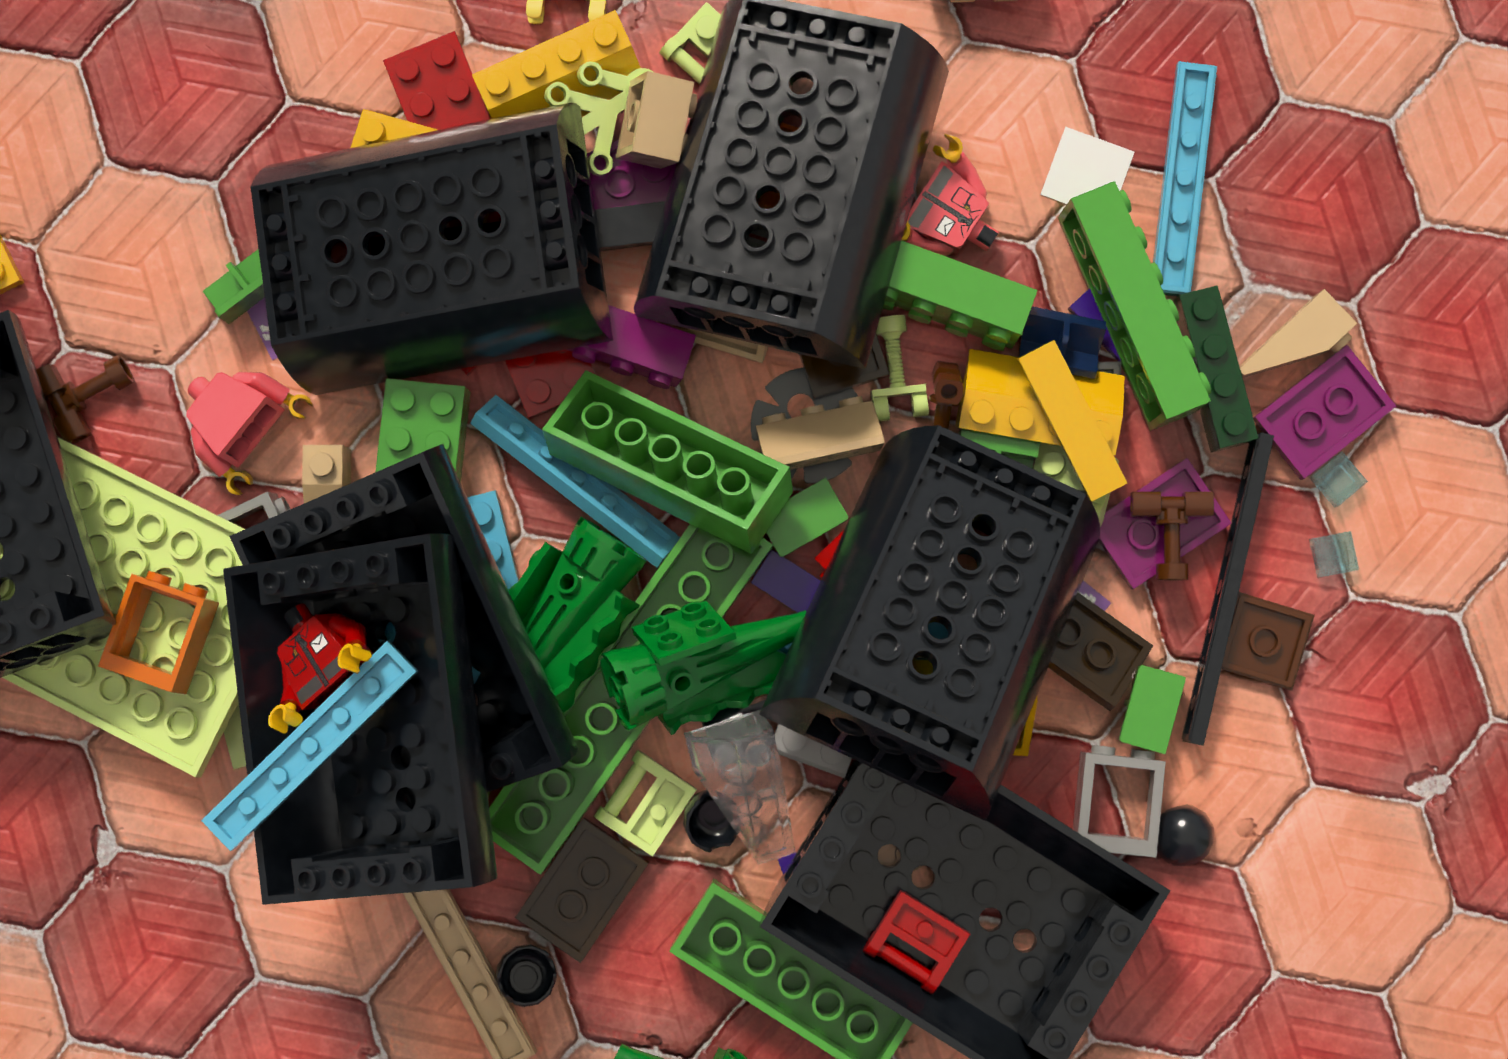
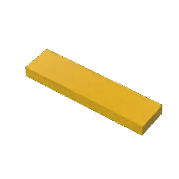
(1072, 420)

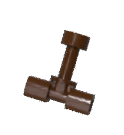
(948, 391)
(70, 400)
(1171, 513)

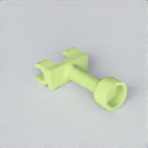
(890, 329)

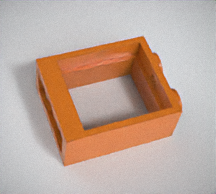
(128, 620)

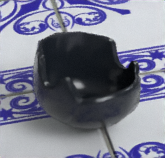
(707, 824)
(1184, 835)
(526, 975)

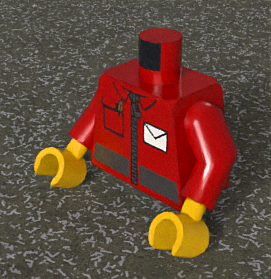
(316, 661)

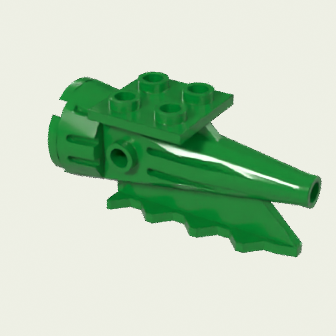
(575, 603)
(695, 665)

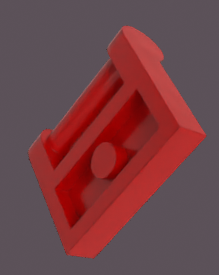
(923, 930)

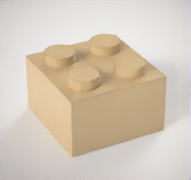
(656, 120)

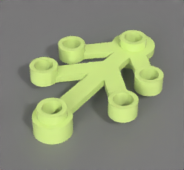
(602, 111)

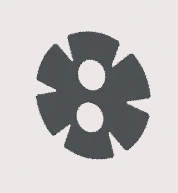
(782, 390)

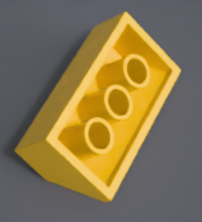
(521, 80)
(1003, 403)

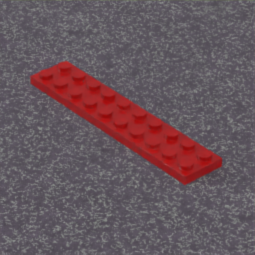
(441, 93)

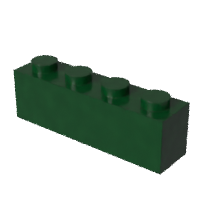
(1228, 415)

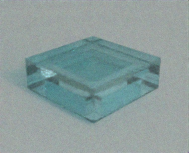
(1338, 479)
(1334, 554)

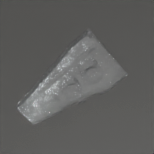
(745, 778)

